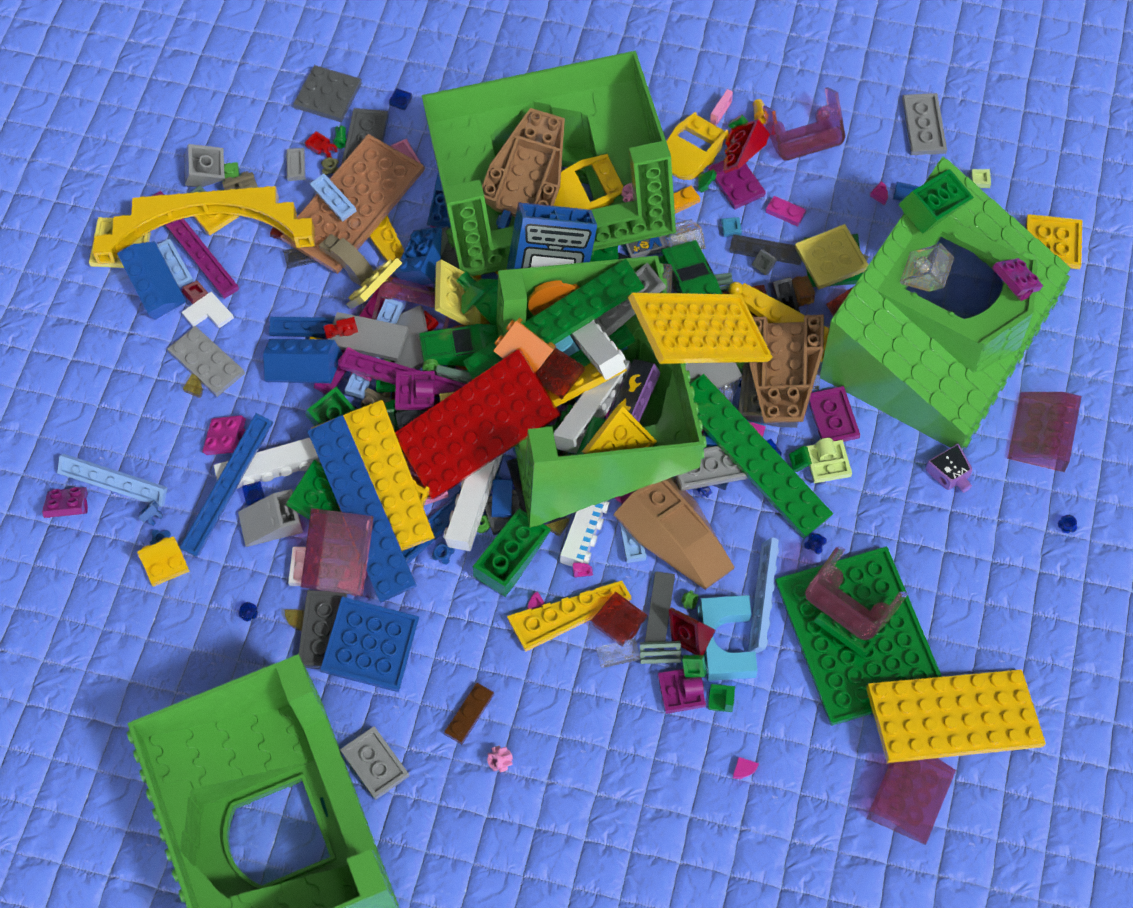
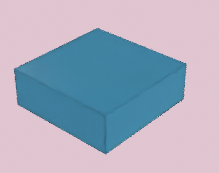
(731, 226)

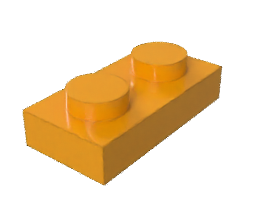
(685, 198)

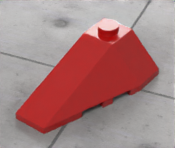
(744, 143)

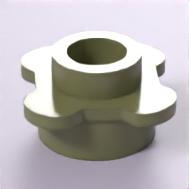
(329, 162)

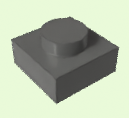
(764, 262)

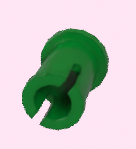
(340, 137)

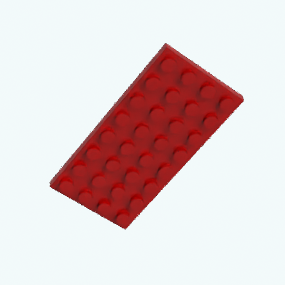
(476, 424)

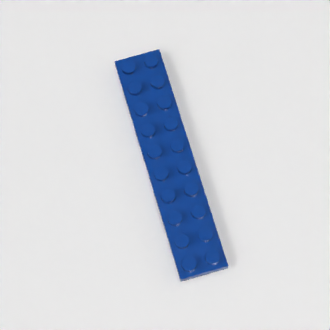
(357, 495)

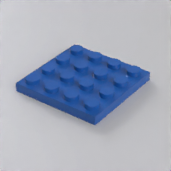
(369, 644)

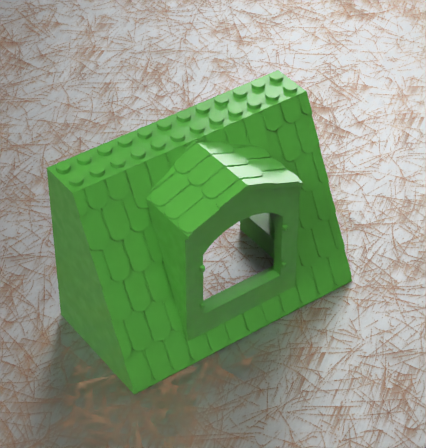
(604, 113)
(927, 361)
(570, 483)
(238, 748)

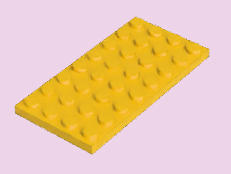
(699, 328)
(389, 473)
(955, 716)

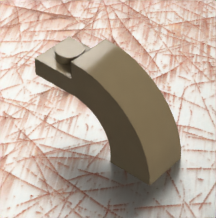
(348, 258)

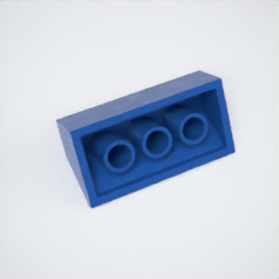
(151, 278)
(301, 360)

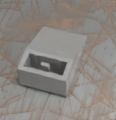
(269, 519)

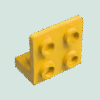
(163, 561)

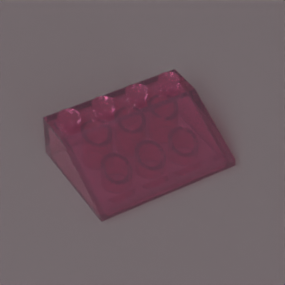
(1045, 429)
(337, 551)
(912, 797)

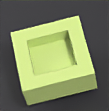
(981, 177)

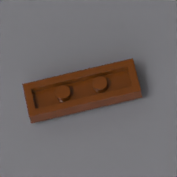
(469, 713)

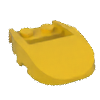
(687, 159)
(572, 192)

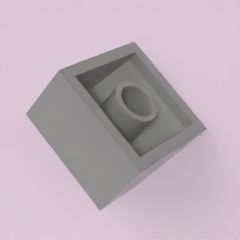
(203, 165)

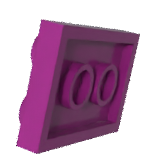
(739, 185)
(833, 415)

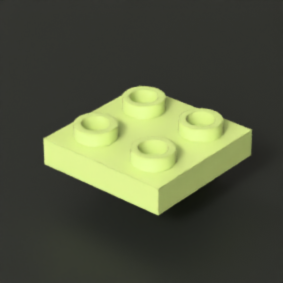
(829, 461)

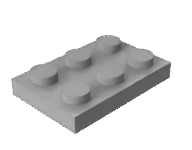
(374, 763)

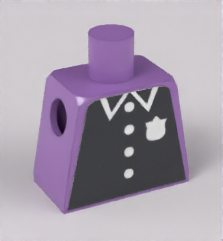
(951, 469)

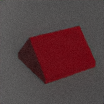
(690, 632)

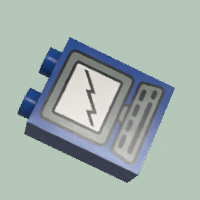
(551, 236)

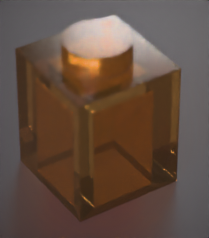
(803, 290)

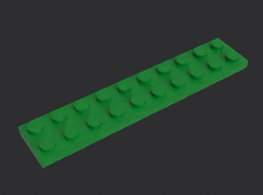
(570, 312)
(758, 459)

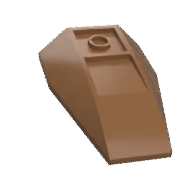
(527, 164)
(789, 377)
(675, 531)

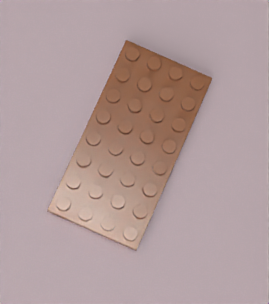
(374, 183)

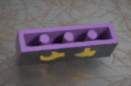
(637, 388)

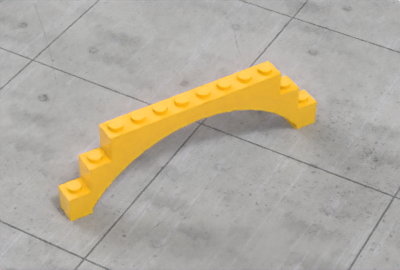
(155, 211)

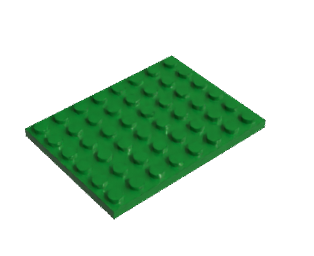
(835, 668)

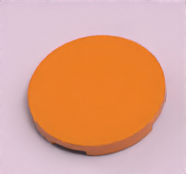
(548, 294)

